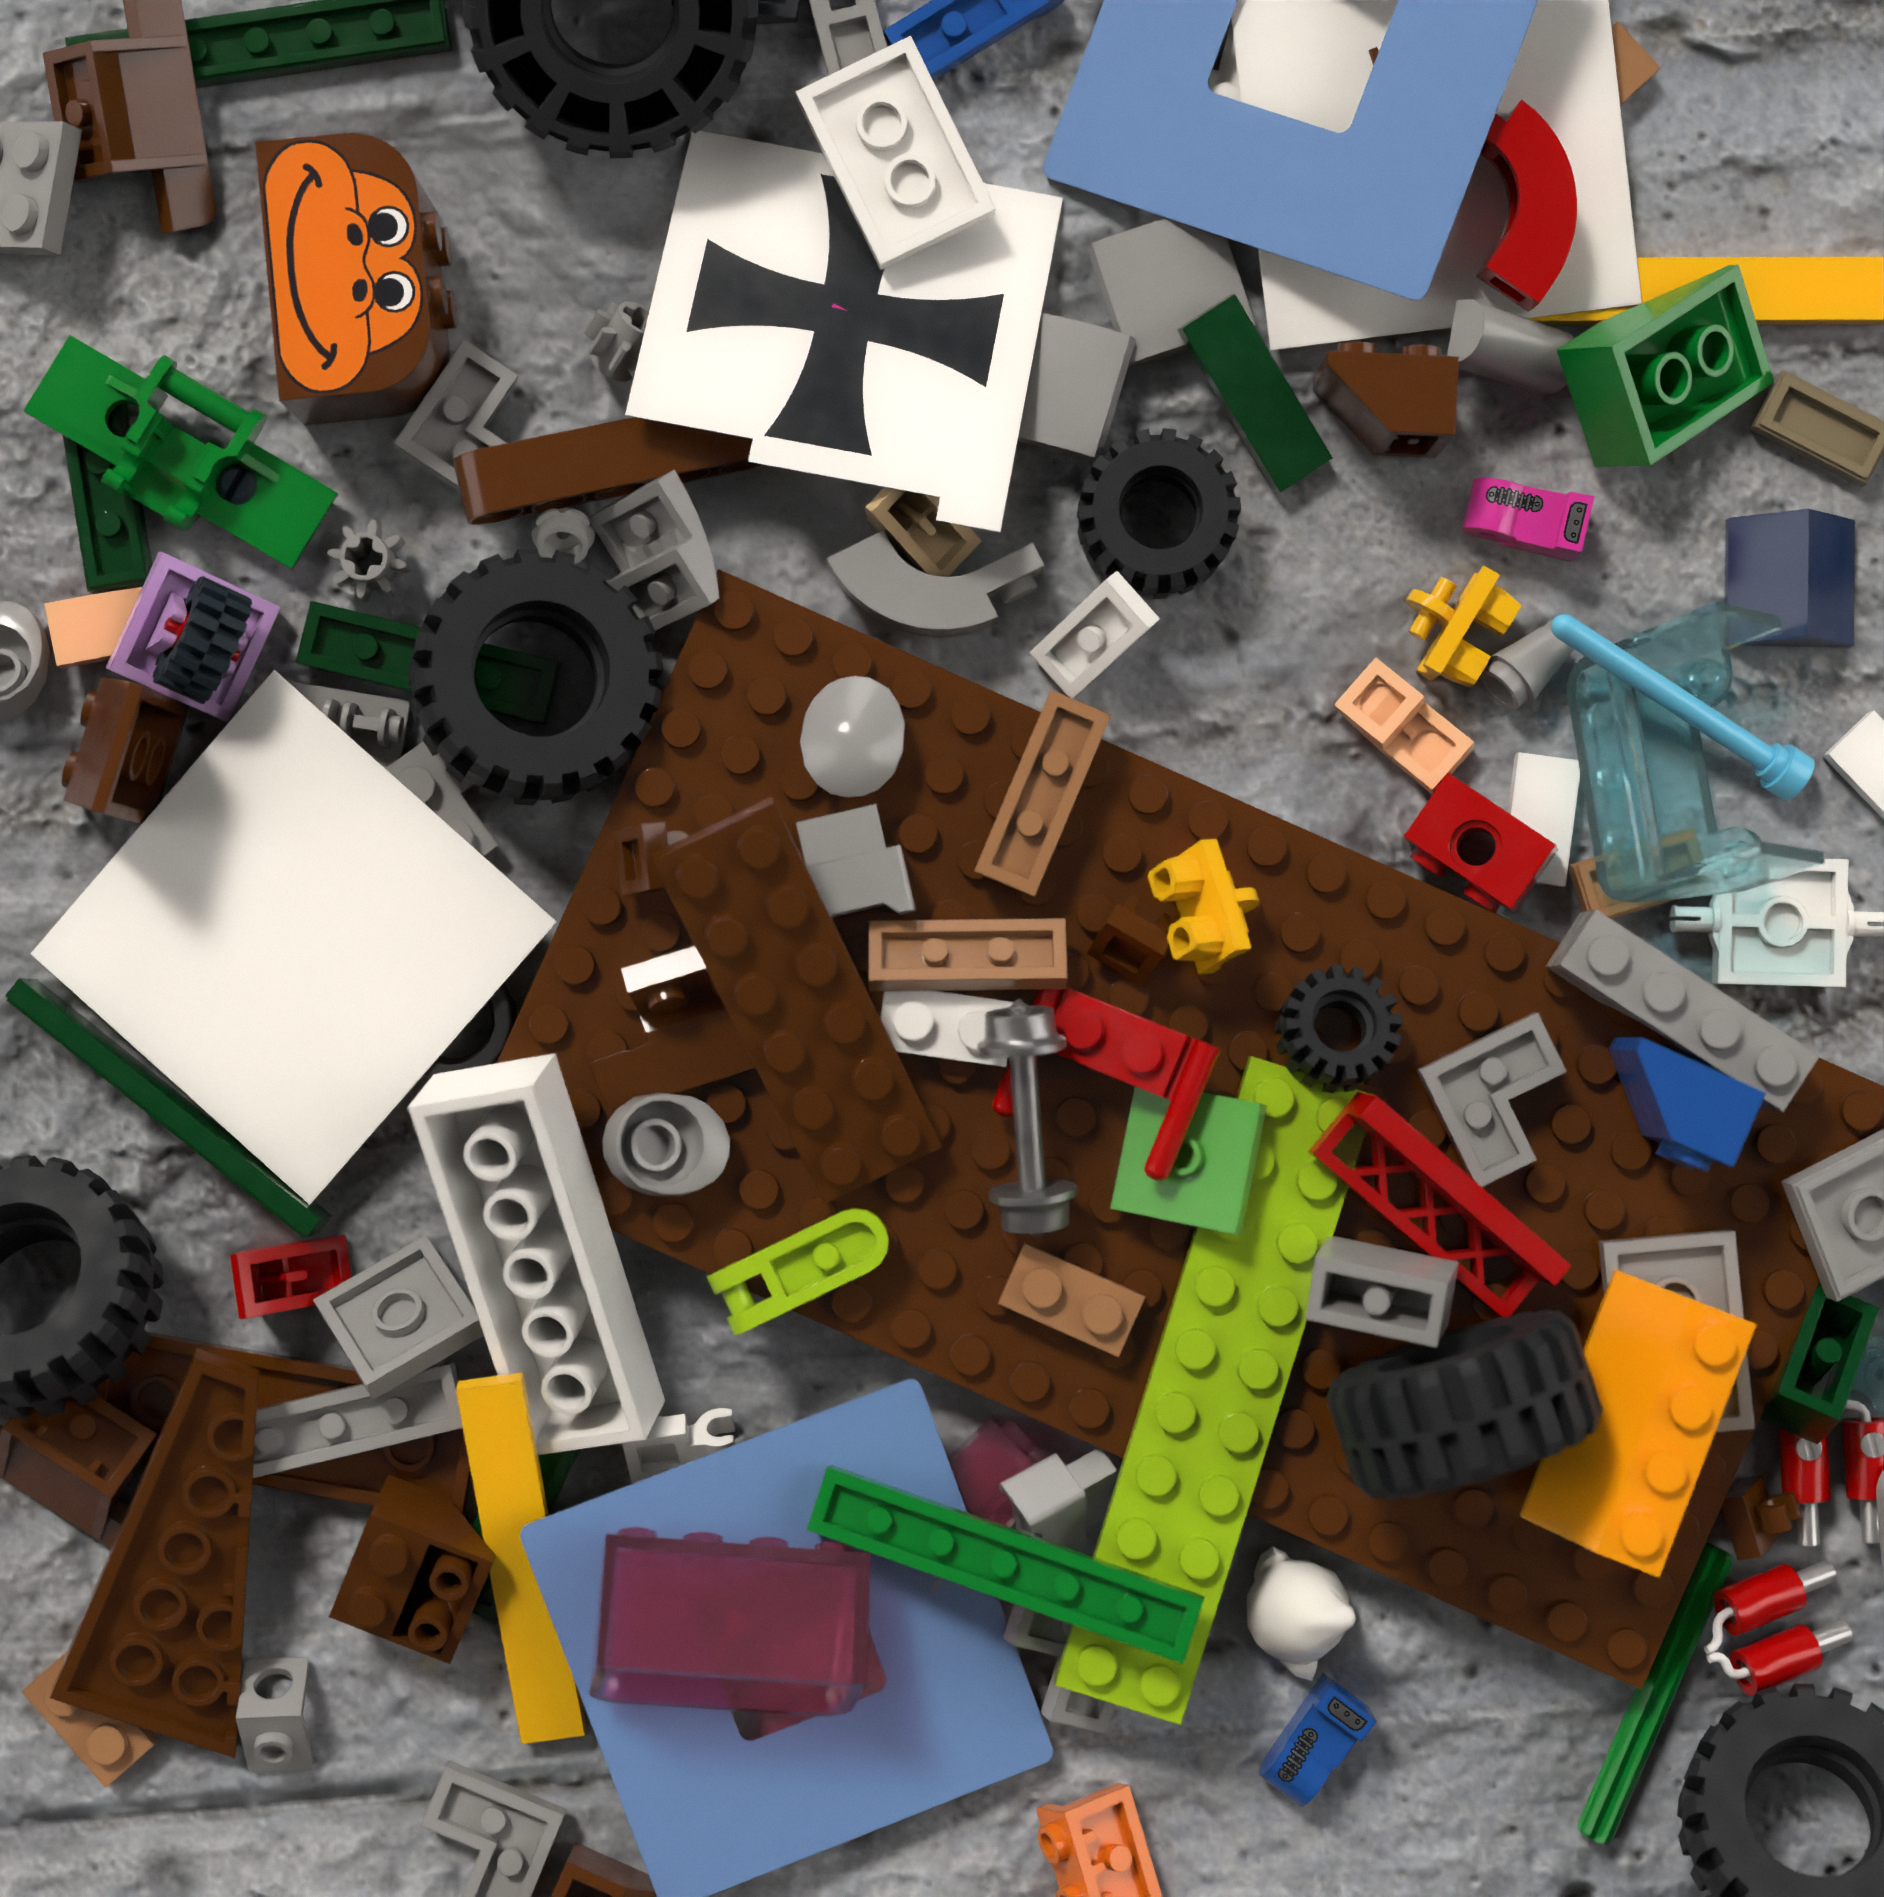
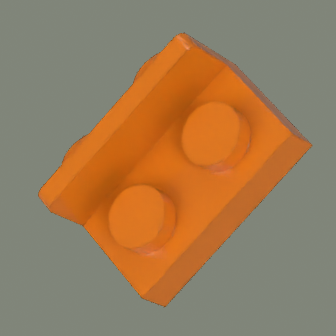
(1098, 1846)

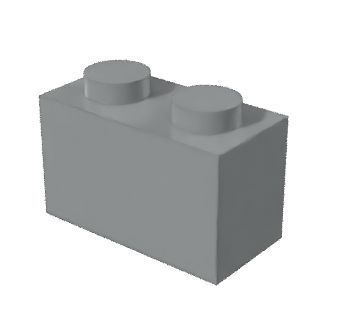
(1382, 1290)

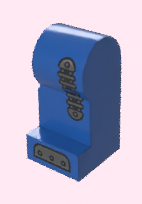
(1316, 1740)

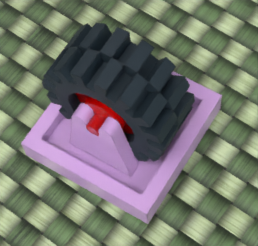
(193, 637)

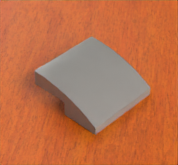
(1162, 280)
(1074, 386)
(659, 550)

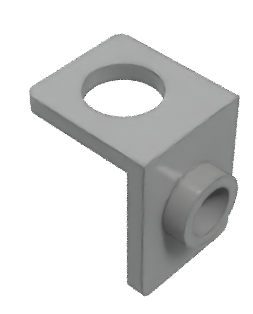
(275, 1728)

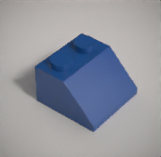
(1684, 1104)

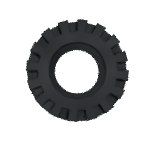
(1364, 1003)

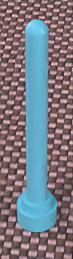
(1781, 768)

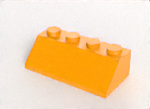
(1662, 1387)

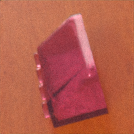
(731, 1624)

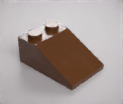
(124, 750)

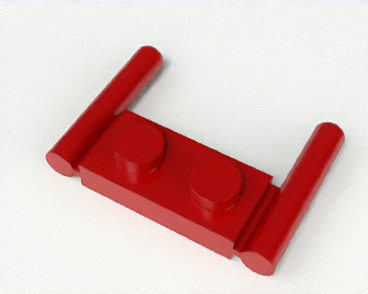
(1134, 1053)

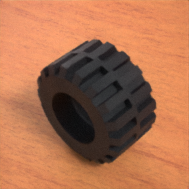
(1169, 461)

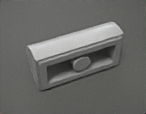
(1507, 347)

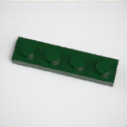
(383, 648)

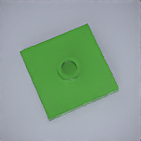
(1211, 1171)

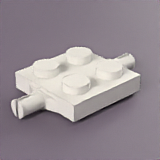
(1783, 930)

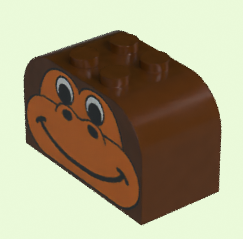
(352, 278)

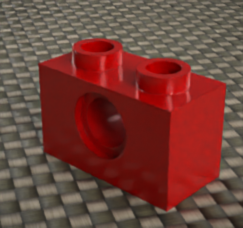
(1459, 811)

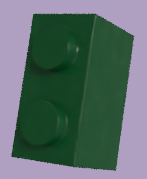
(1820, 1366)

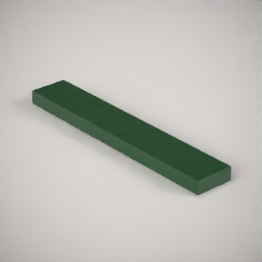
(306, 38)
(165, 1105)

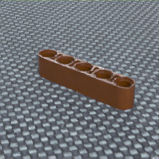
(589, 466)

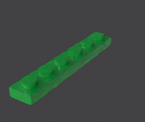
(1006, 1563)

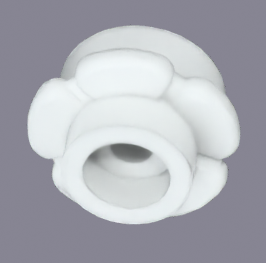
(563, 531)

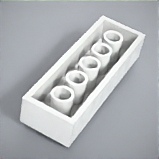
(538, 1250)

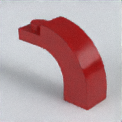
(1539, 206)

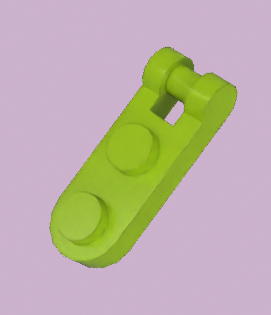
(802, 1266)

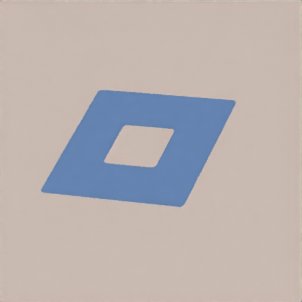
(1345, 202)
(941, 1727)

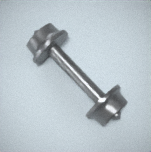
(1033, 1202)

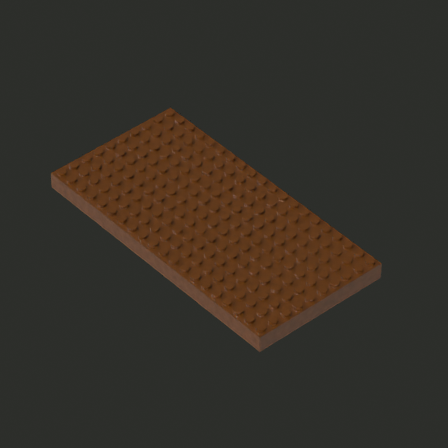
(1457, 971)

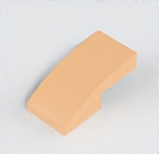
(88, 626)
(1403, 725)

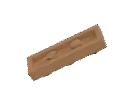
(1042, 793)
(967, 954)

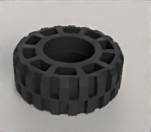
(612, 104)

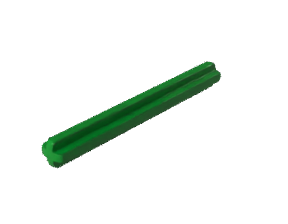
(1651, 1704)

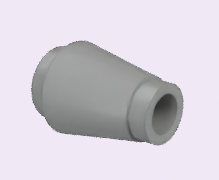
(1525, 668)

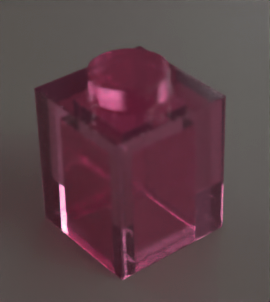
(988, 1459)

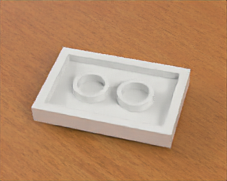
(895, 152)

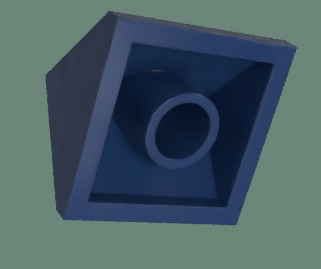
(1794, 569)

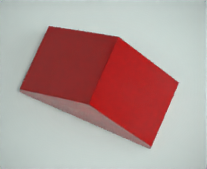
(288, 1274)

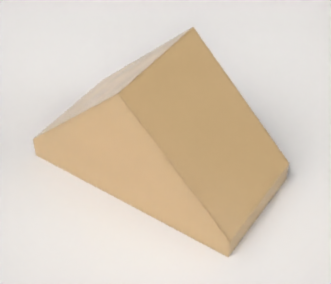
(913, 530)

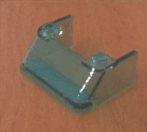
(1649, 773)

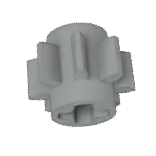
(617, 339)
(360, 546)

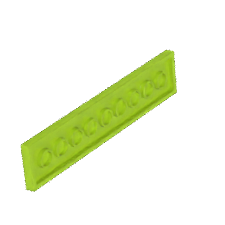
(1216, 1391)

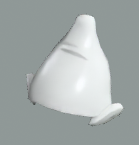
(1297, 1611)

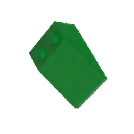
(1665, 369)

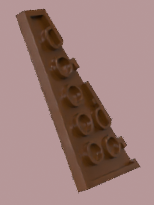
(171, 1599)

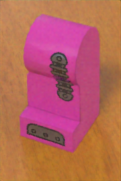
(1528, 518)

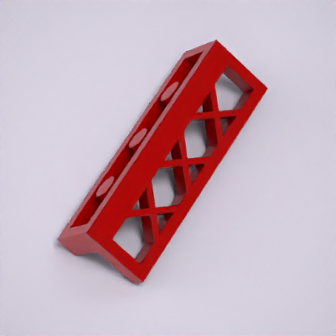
(1453, 1186)

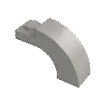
(925, 603)

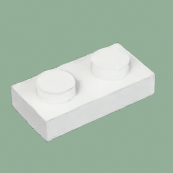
(1094, 635)
(939, 1024)

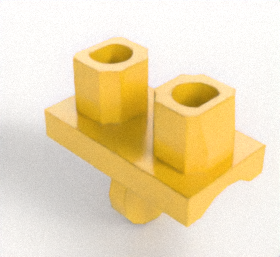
(1480, 603)
(1208, 904)

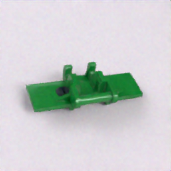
(172, 471)

